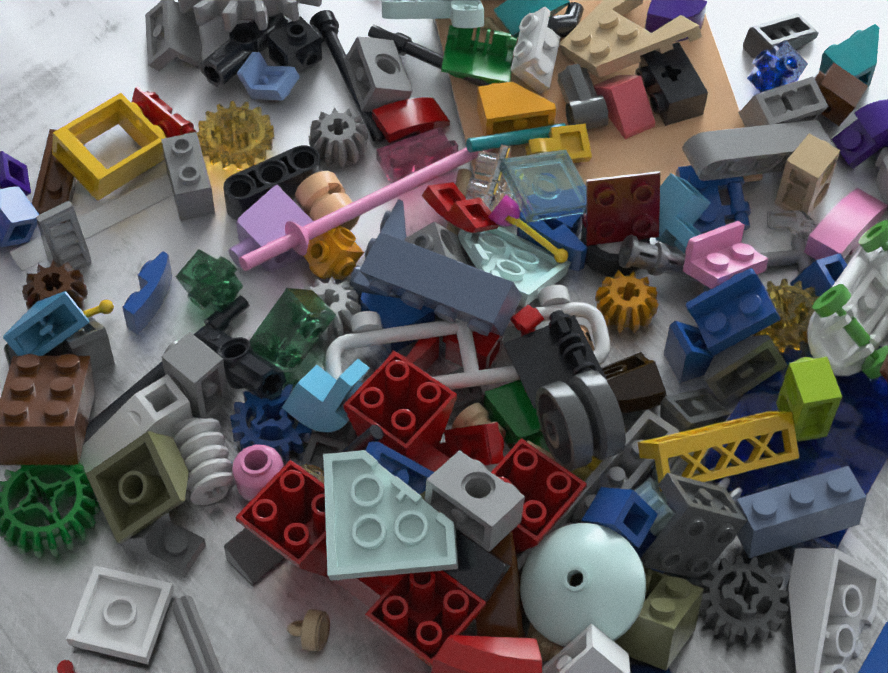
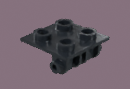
(551, 354)

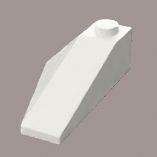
(829, 607)

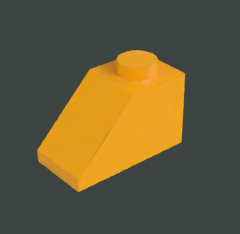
(512, 108)

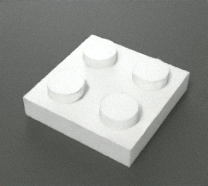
(120, 614)

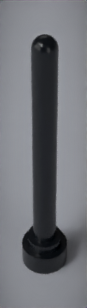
(328, 26)

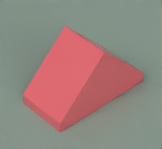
(627, 104)

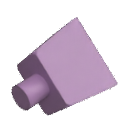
(265, 223)

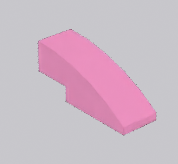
(845, 225)

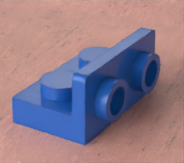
(733, 311)

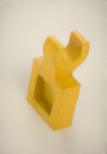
(571, 137)

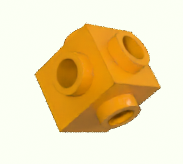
(333, 253)

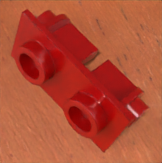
(161, 114)

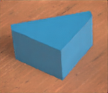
(46, 325)

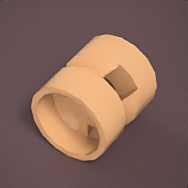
(322, 195)

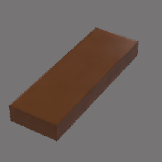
(54, 182)

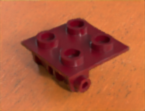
(622, 208)

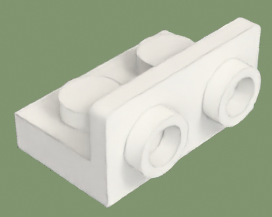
(536, 51)

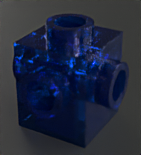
(777, 67)

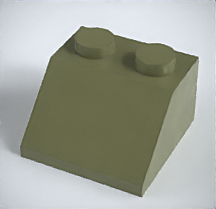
(140, 484)

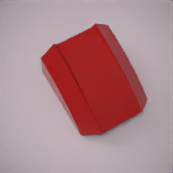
(488, 655)

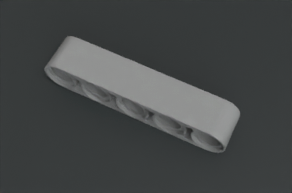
(748, 149)

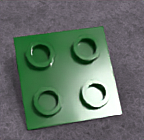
(478, 59)

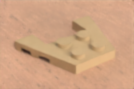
(612, 42)

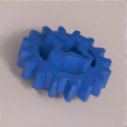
(270, 424)

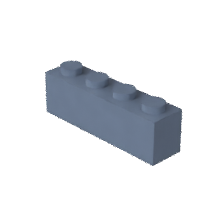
(441, 284)

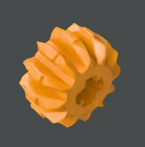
(627, 301)

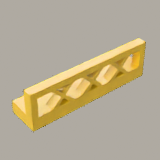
(722, 433)

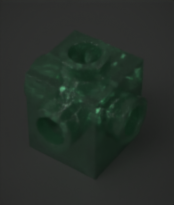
(209, 281)

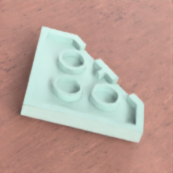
(514, 260)
(380, 522)

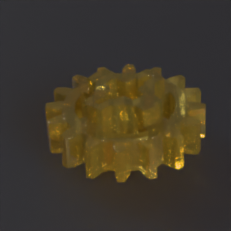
(238, 135)
(795, 311)

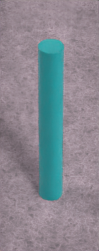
(508, 138)

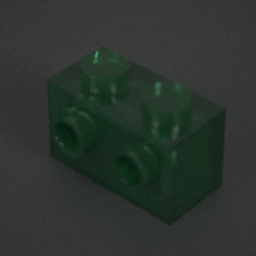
(292, 328)

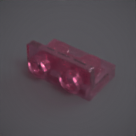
(414, 153)

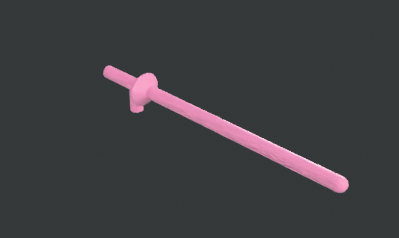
(298, 236)

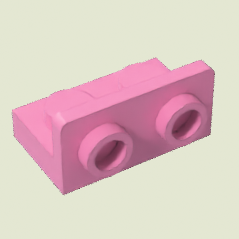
(720, 255)

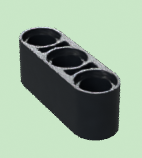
(284, 170)

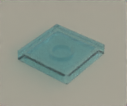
(545, 185)

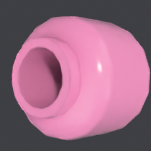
(255, 468)

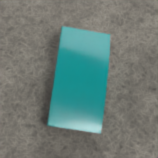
(513, 11)

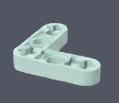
(461, 12)

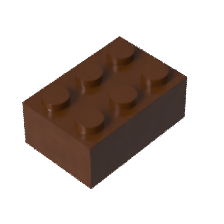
(45, 409)

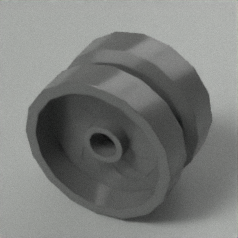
(580, 420)

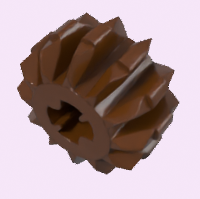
(52, 281)

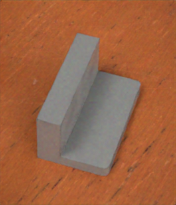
(171, 35)

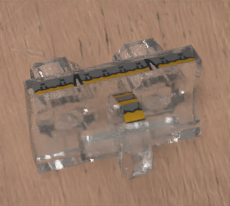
(489, 191)

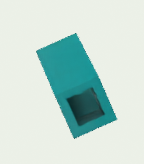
(855, 54)

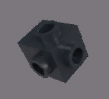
(295, 45)

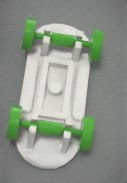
(854, 313)

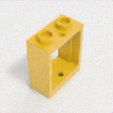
(75, 157)

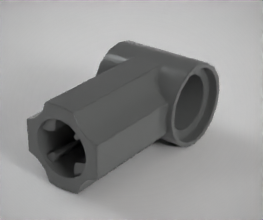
(581, 98)

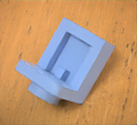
(266, 81)

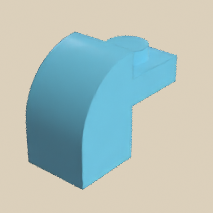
(679, 210)
(320, 398)

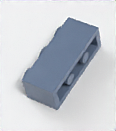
(800, 511)

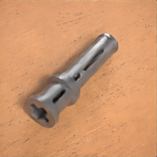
(656, 258)

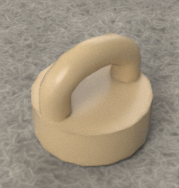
(312, 630)

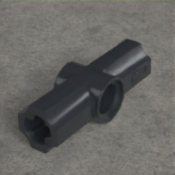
(242, 41)
(243, 365)

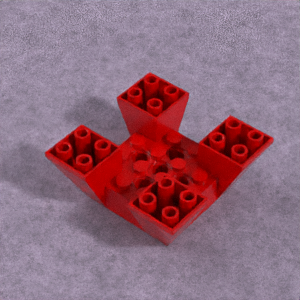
(413, 413)

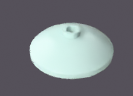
(610, 589)

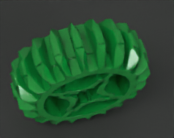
(57, 488)

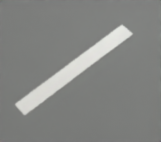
(101, 218)

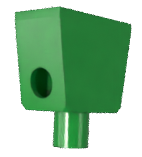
(515, 413)

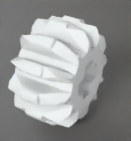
(341, 301)

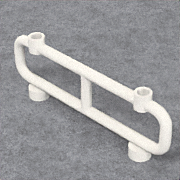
(368, 331)

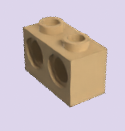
(807, 175)

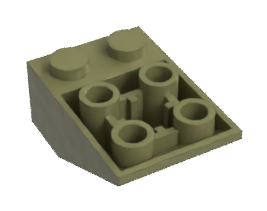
(664, 621)

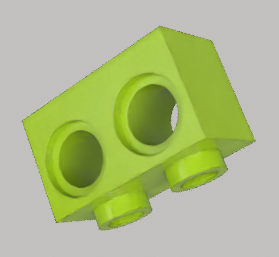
(811, 396)

